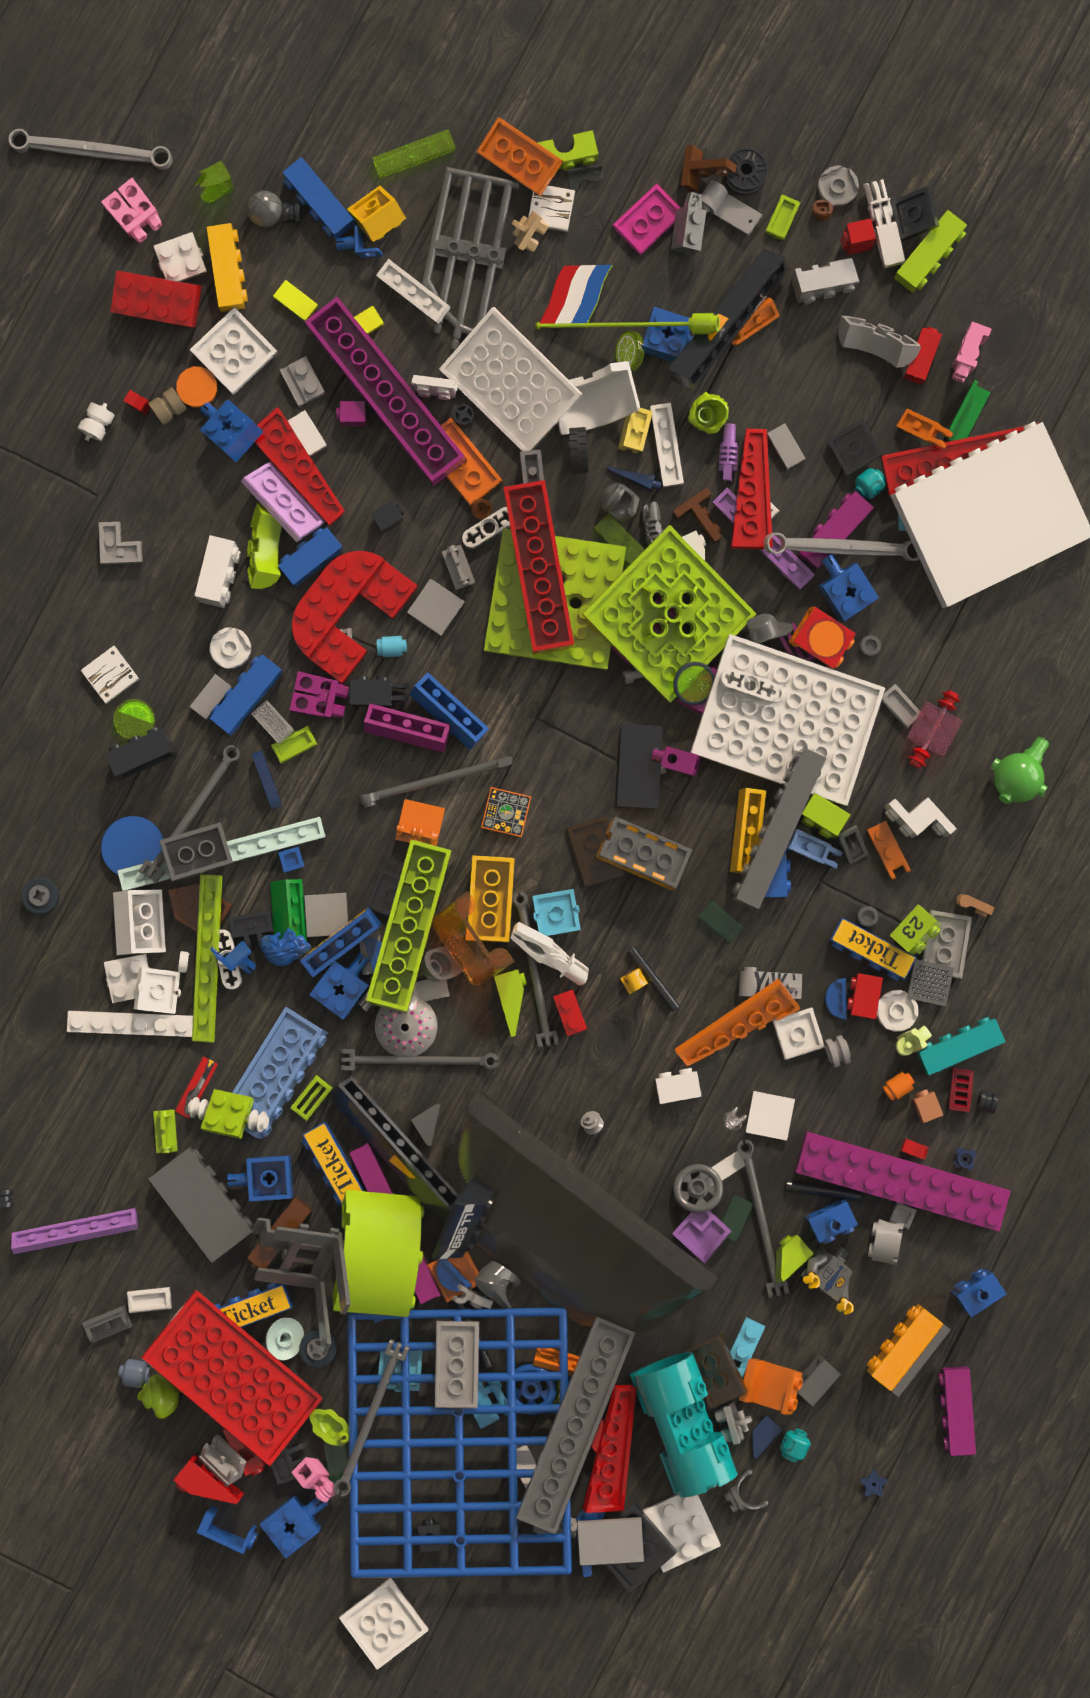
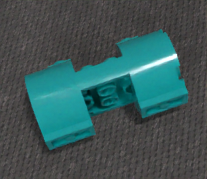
(694, 1453)

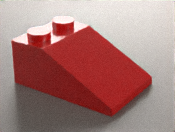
(200, 1481)

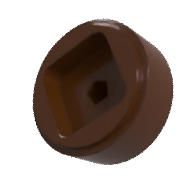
(822, 210)
(480, 508)

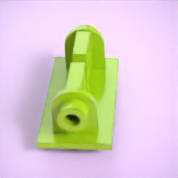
(165, 1131)

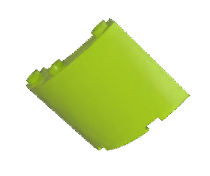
(381, 1252)

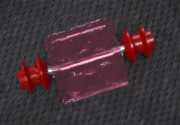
(934, 729)

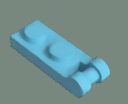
(746, 1343)

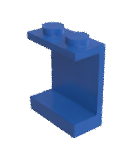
(224, 1537)

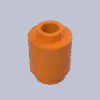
(898, 1086)

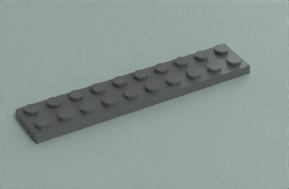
(575, 1425)

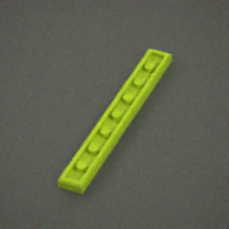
(206, 962)

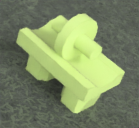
(912, 1041)

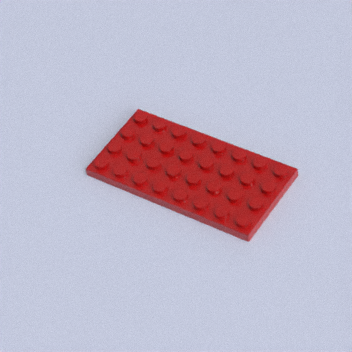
(232, 1377)

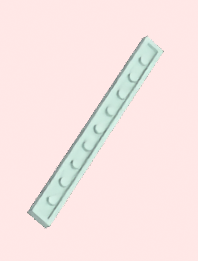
(241, 849)

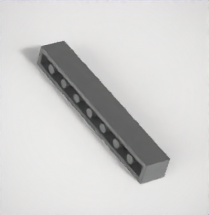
(778, 829)

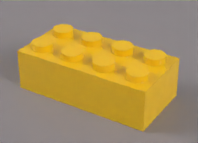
(492, 895)

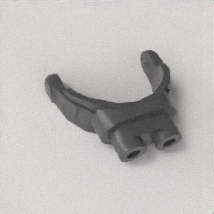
(737, 1502)

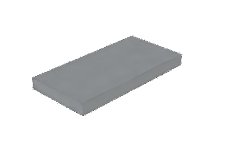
(457, 1364)

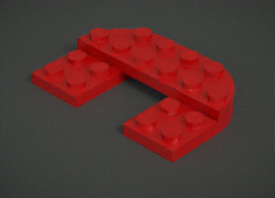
(330, 598)

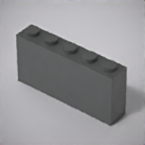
(202, 1204)

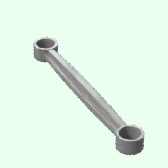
(90, 149)
(839, 546)

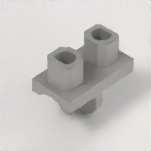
(736, 1422)

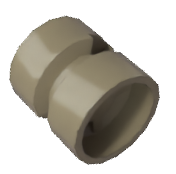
(167, 406)

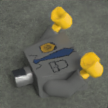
(831, 1277)

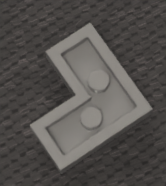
(113, 550)

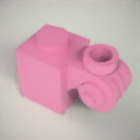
(313, 1475)

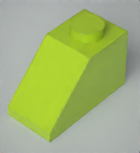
(790, 1257)

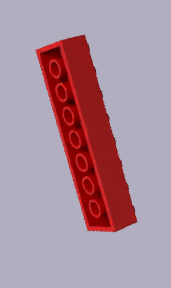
(538, 567)

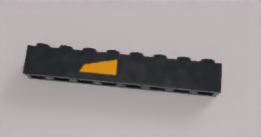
(733, 314)
(394, 1147)

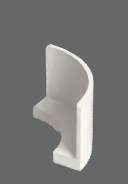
(604, 398)

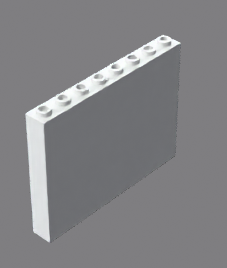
(991, 514)

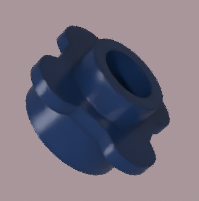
(970, 1155)

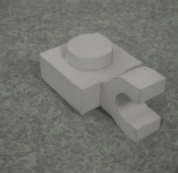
(477, 1299)

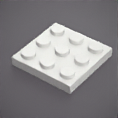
(233, 351)
(685, 1527)
(383, 1623)

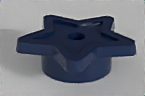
(867, 1482)

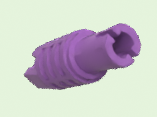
(728, 452)

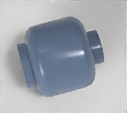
(134, 1373)

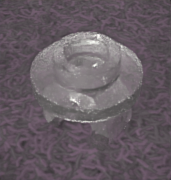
(732, 1121)

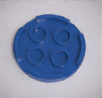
(130, 843)

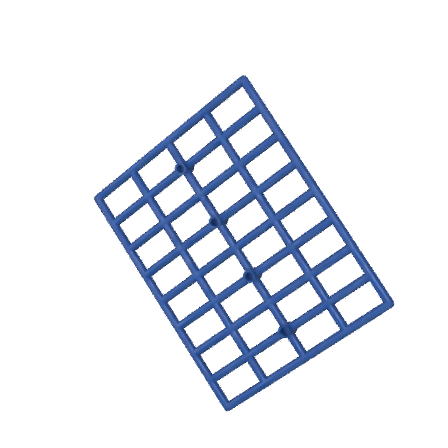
(459, 1443)

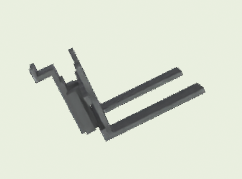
(308, 1248)

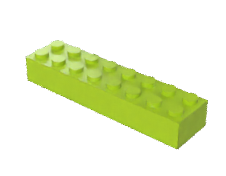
(408, 926)

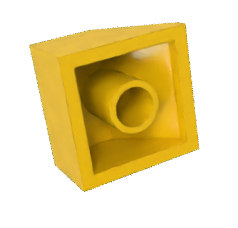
(377, 213)

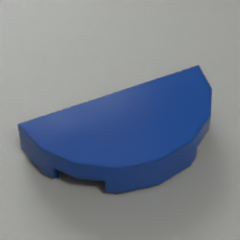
(373, 948)
(836, 999)
(450, 1276)

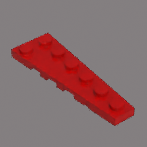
(291, 458)
(753, 503)
(610, 1469)

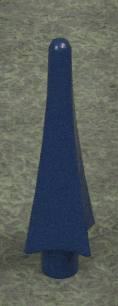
(643, 480)

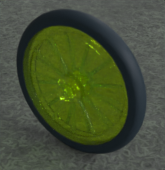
(693, 683)

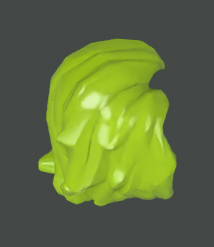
(708, 413)
(159, 1396)

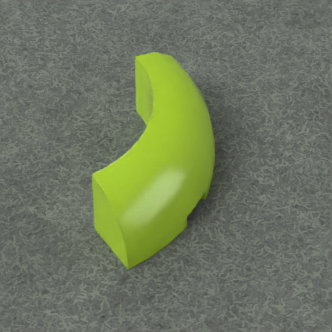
(263, 549)

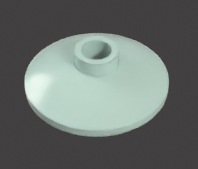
(292, 1336)

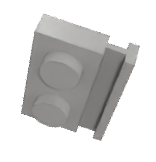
(302, 381)

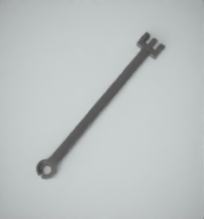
(226, 761)
(370, 798)
(546, 1034)
(414, 1060)
(761, 1220)
(394, 1356)

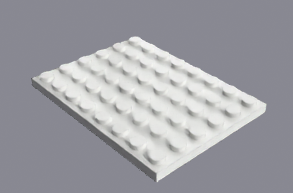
(813, 711)

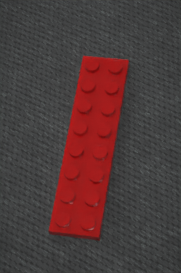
(913, 463)

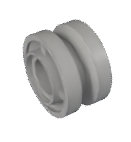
(837, 1051)

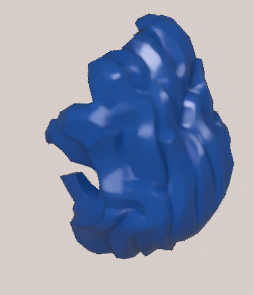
(284, 950)

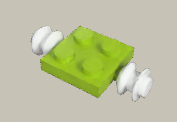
(227, 1114)

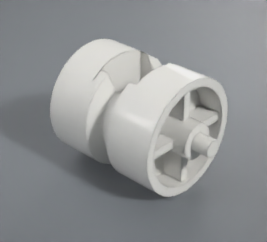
(98, 417)

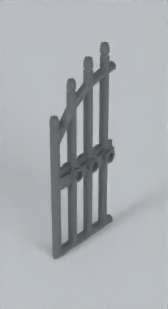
(464, 250)

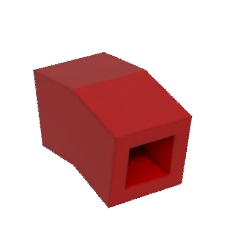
(137, 402)
(914, 1148)

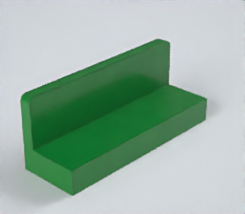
(968, 412)
(288, 907)

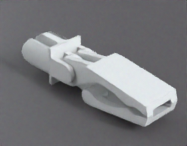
(886, 235)
(549, 953)

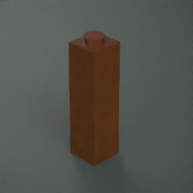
(290, 1218)

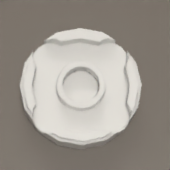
(230, 648)
(897, 1011)

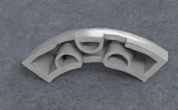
(877, 340)

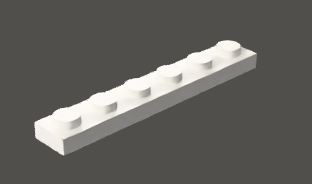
(130, 1023)

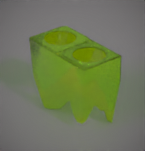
(216, 182)

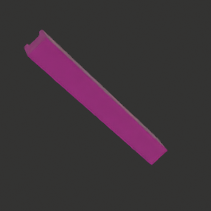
(376, 1181)

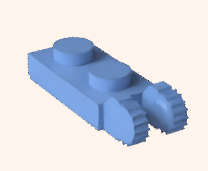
(813, 848)

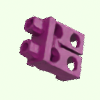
(324, 697)

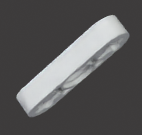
(505, 524)
(765, 684)
(224, 976)

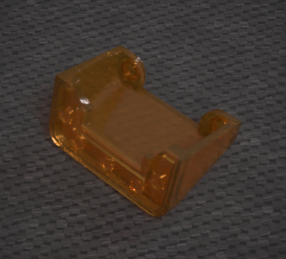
(465, 945)

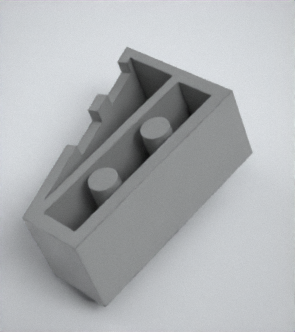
(824, 281)

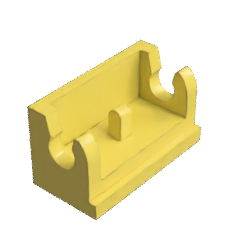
(635, 431)

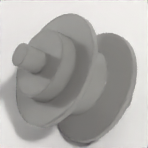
(592, 1122)

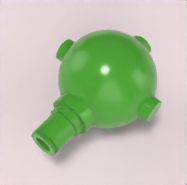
(1020, 775)

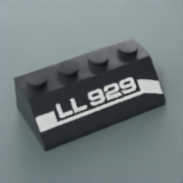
(464, 1221)

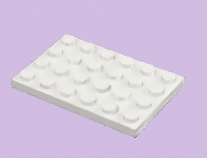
(510, 381)

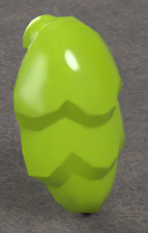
(330, 1427)

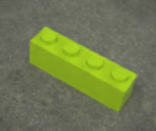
(930, 252)

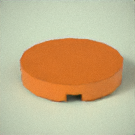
(197, 386)

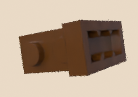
(695, 168)
(700, 514)

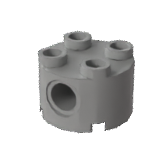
(886, 1242)

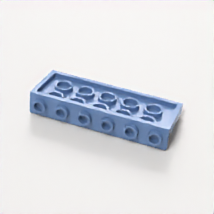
(280, 1065)

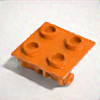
(419, 822)

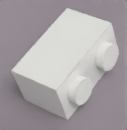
(677, 1087)

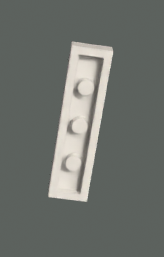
(413, 291)
(666, 445)

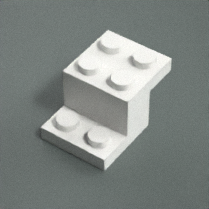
(919, 818)

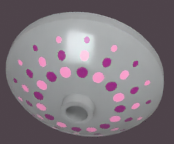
(421, 1031)

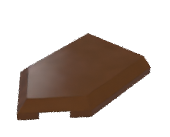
(186, 905)

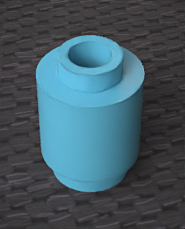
(391, 646)

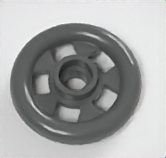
(685, 1177)

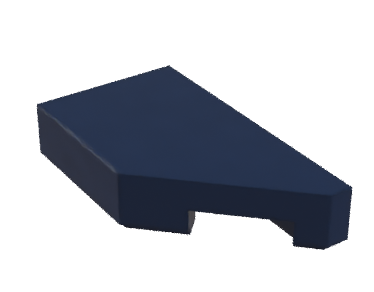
(764, 1434)

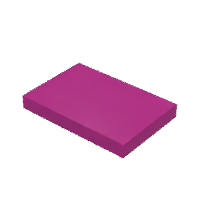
(647, 219)

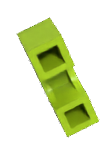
(583, 152)

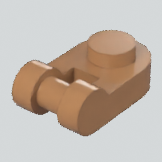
(981, 907)

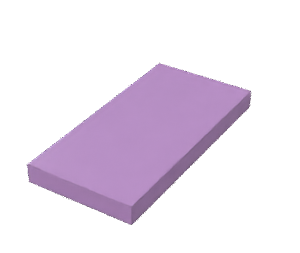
(283, 501)

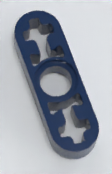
(266, 779)

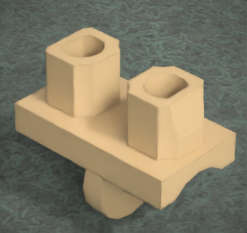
(525, 230)

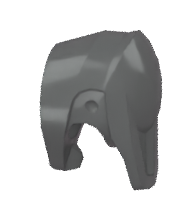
(616, 500)
(493, 1282)

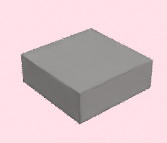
(902, 1214)

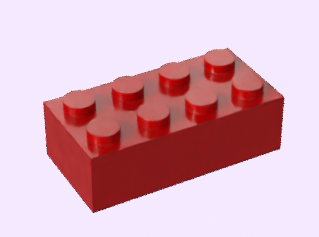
(156, 298)

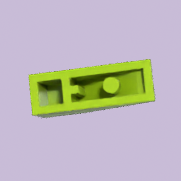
(511, 994)

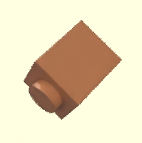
(927, 1105)

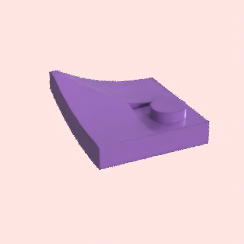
(702, 1234)

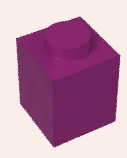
(352, 413)

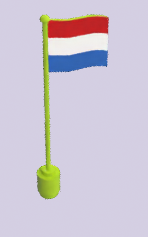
(578, 294)

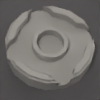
(838, 186)

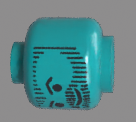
(870, 483)
(795, 1445)

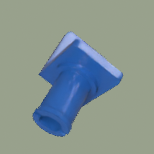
(356, 242)
(236, 958)

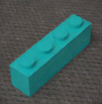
(960, 1046)

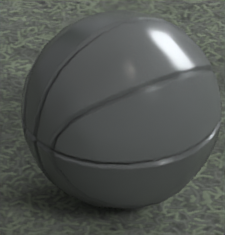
(264, 208)

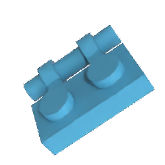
(483, 1399)

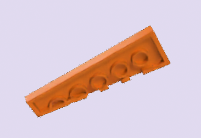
(766, 1005)

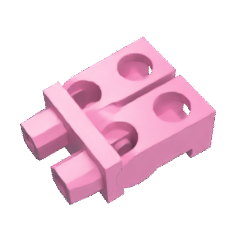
(137, 216)
(969, 351)

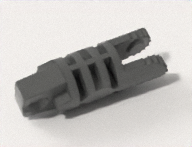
(651, 519)

